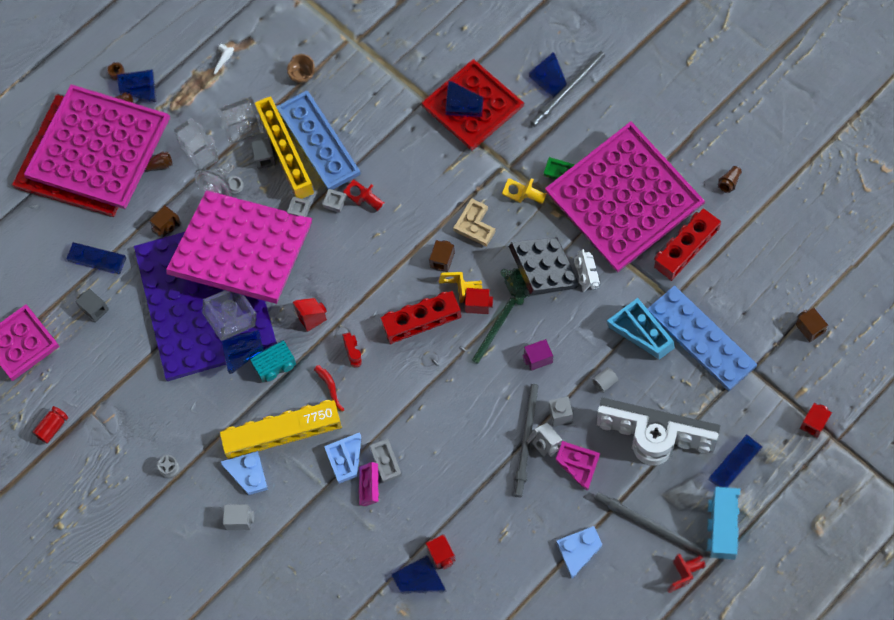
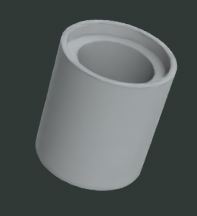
(605, 379)

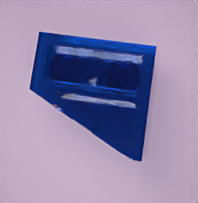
(138, 84)

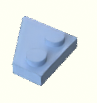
(345, 457)
(247, 472)
(579, 549)

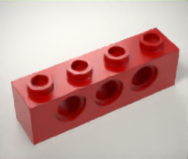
(670, 266)
(414, 325)

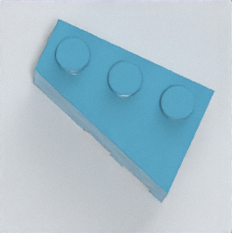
(642, 329)
(723, 523)

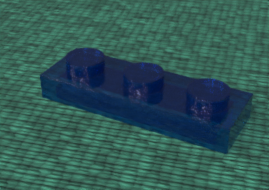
(96, 258)
(735, 462)

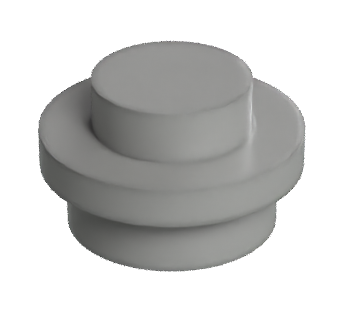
(236, 184)

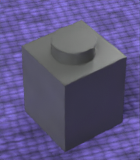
(263, 153)
(92, 305)

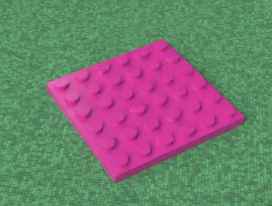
(97, 146)
(624, 196)
(240, 247)

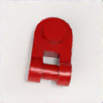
(353, 354)

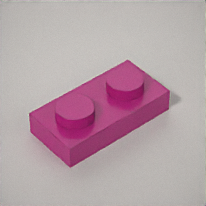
(368, 484)

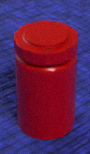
(50, 424)

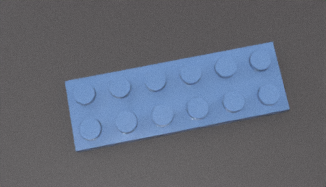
(318, 140)
(702, 338)

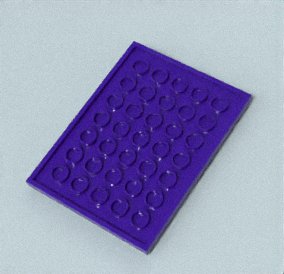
(176, 306)

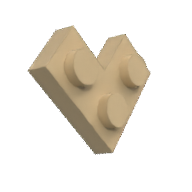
(471, 226)

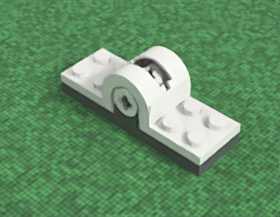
(656, 430)

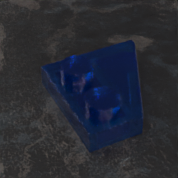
(549, 75)
(463, 101)
(241, 349)
(418, 577)

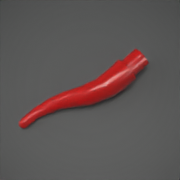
(327, 378)

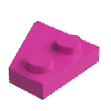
(578, 462)

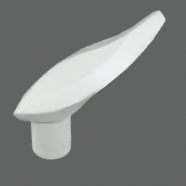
(226, 54)

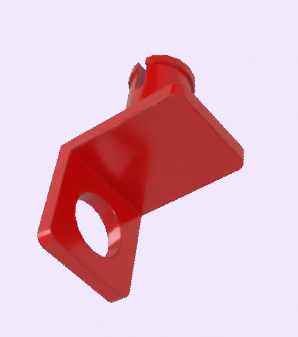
(365, 195)
(685, 570)

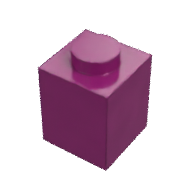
(537, 355)

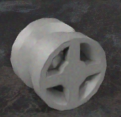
(165, 463)

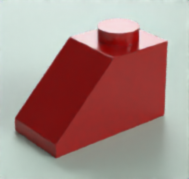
(310, 312)

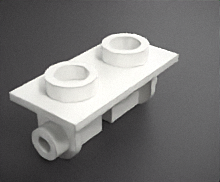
(584, 263)

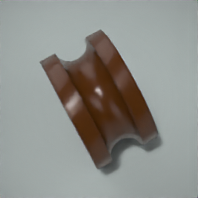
(115, 66)

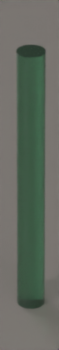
(494, 330)

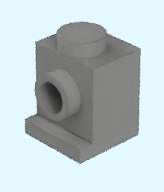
(545, 440)

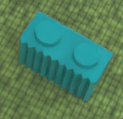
(273, 361)

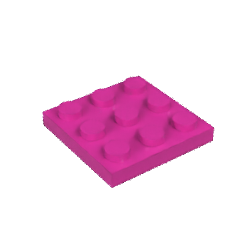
(23, 342)

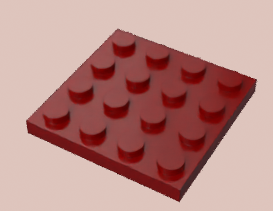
(498, 105)

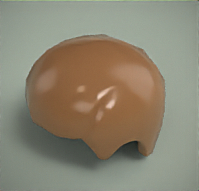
(301, 68)

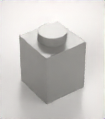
(560, 411)
(238, 517)

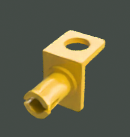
(524, 191)
(462, 284)

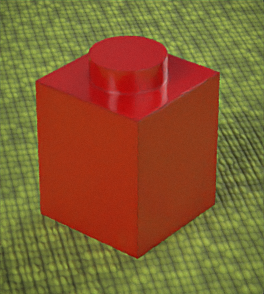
(478, 301)
(816, 419)
(441, 552)

